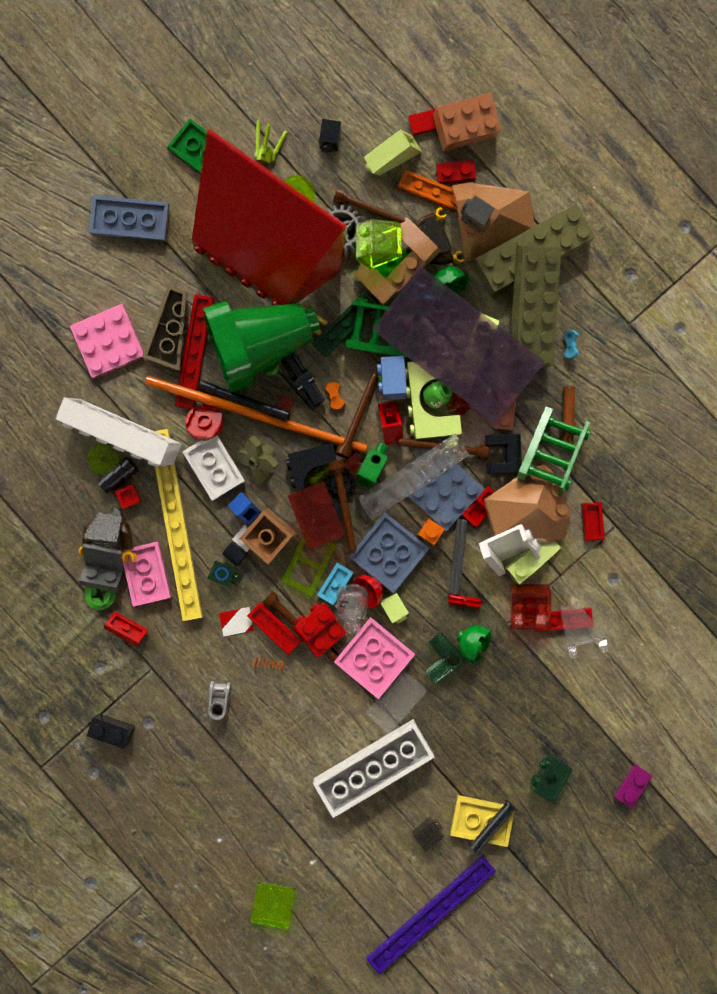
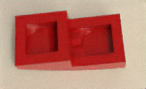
(477, 510)

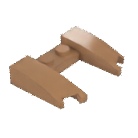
(421, 255)

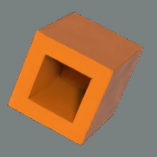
(430, 531)

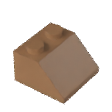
(268, 535)

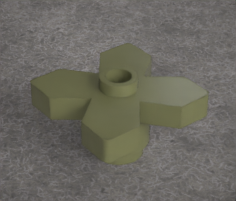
(259, 458)

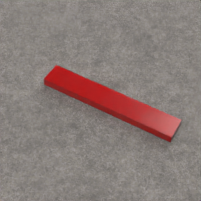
(193, 350)

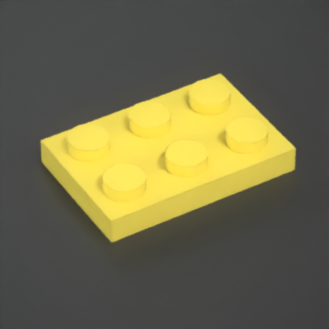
(473, 815)

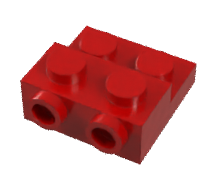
(319, 629)

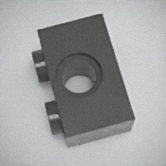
(476, 213)

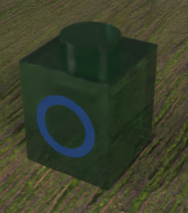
(223, 573)

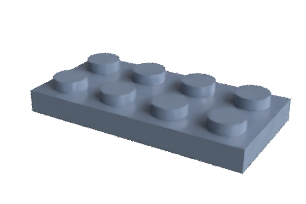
(129, 218)

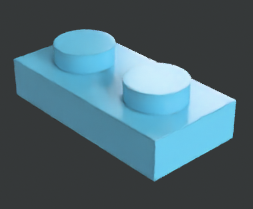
(338, 577)

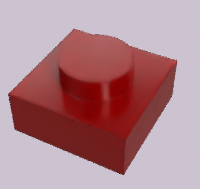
(128, 496)

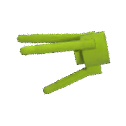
(263, 154)

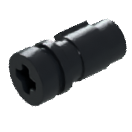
(116, 476)

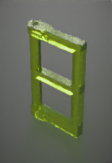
(310, 591)

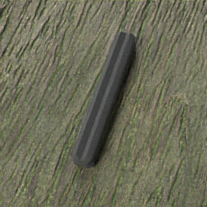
(458, 555)

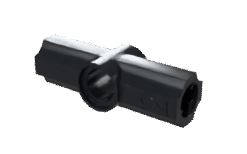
(303, 380)

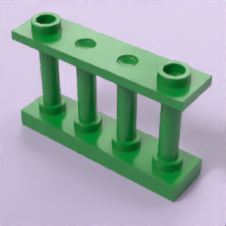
(374, 343)
(535, 453)

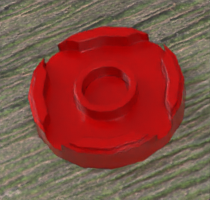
(204, 422)

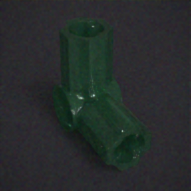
(442, 666)

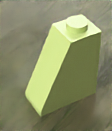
(392, 153)

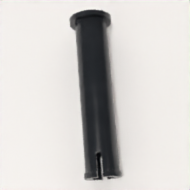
(493, 826)

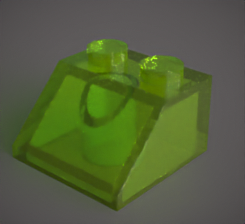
(378, 242)

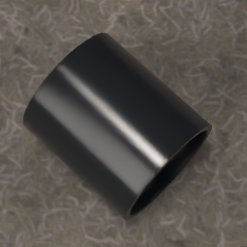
(234, 553)

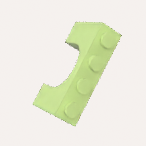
(425, 425)

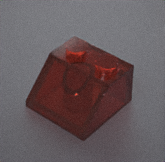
(530, 606)

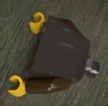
(432, 227)
(110, 532)

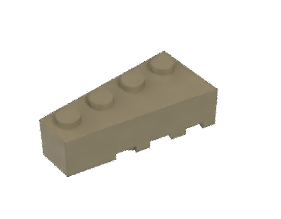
(167, 334)

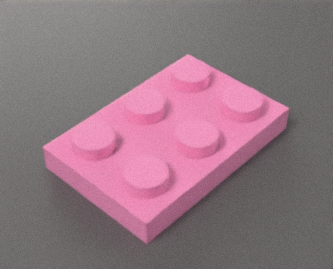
(147, 575)

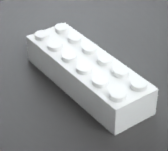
(118, 431)
(373, 768)

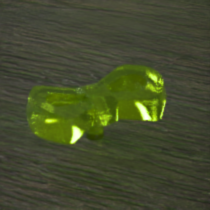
(321, 474)

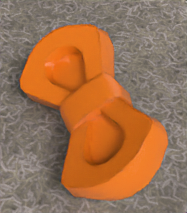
(336, 402)

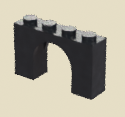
(305, 462)

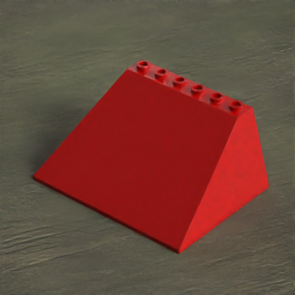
(263, 227)

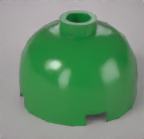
(453, 278)
(473, 642)

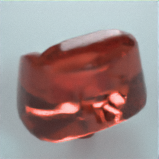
(285, 402)

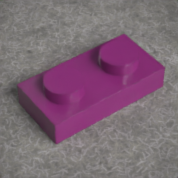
(633, 786)

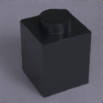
(330, 135)

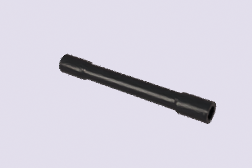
(273, 411)

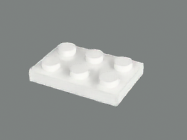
(214, 467)

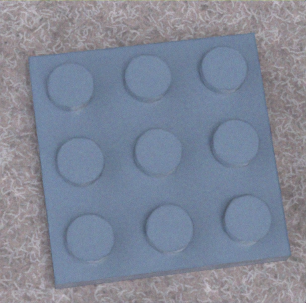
(447, 496)
(389, 552)

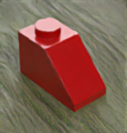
(390, 422)

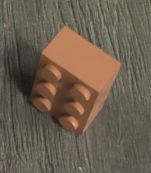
(466, 122)

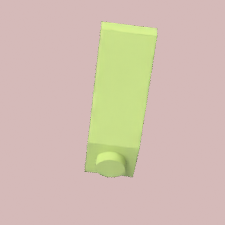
(527, 563)

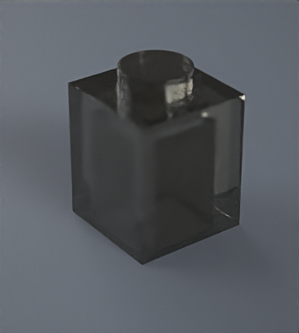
(428, 833)

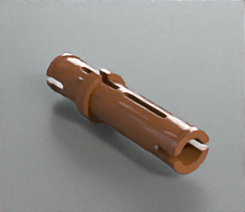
(568, 412)

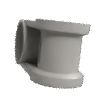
(219, 698)

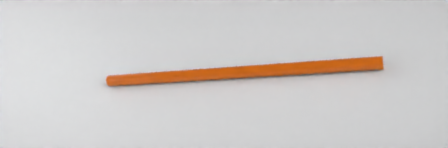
(251, 413)

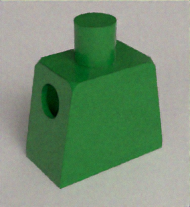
(369, 471)

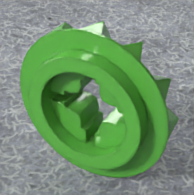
(98, 603)

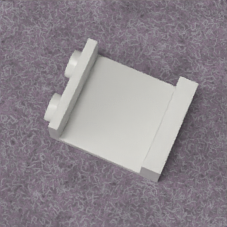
(507, 545)

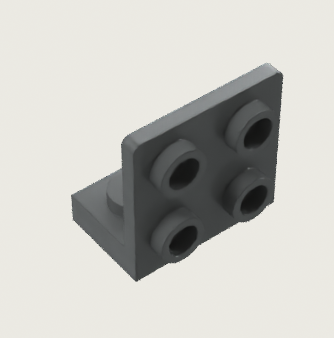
(102, 568)

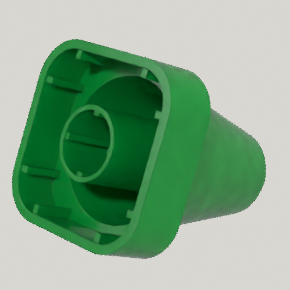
(256, 337)

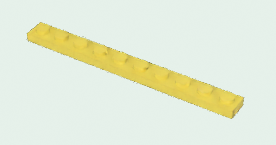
(178, 540)

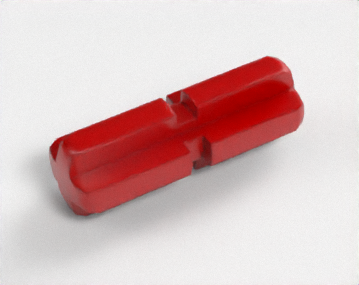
(459, 600)

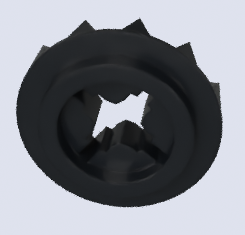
(349, 487)

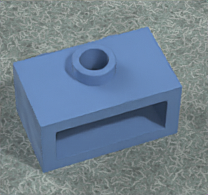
(393, 378)

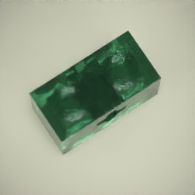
(549, 787)

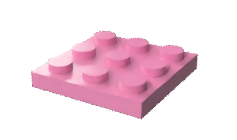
(107, 341)
(374, 658)

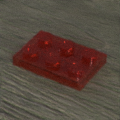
(316, 515)

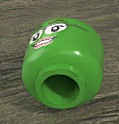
(436, 395)

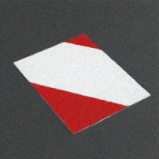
(236, 621)

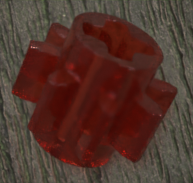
(458, 405)

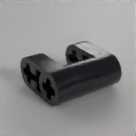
(512, 453)

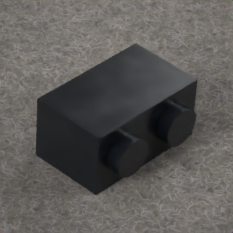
(110, 730)

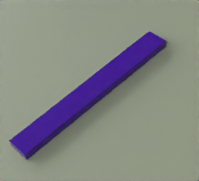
(430, 914)

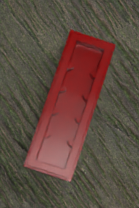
(274, 628)

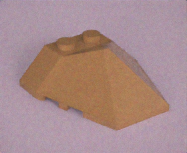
(509, 219)
(533, 505)

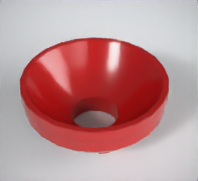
(373, 589)

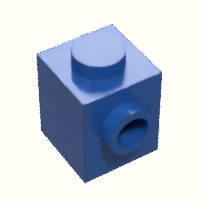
(245, 509)

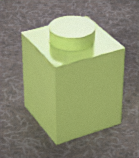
(394, 608)

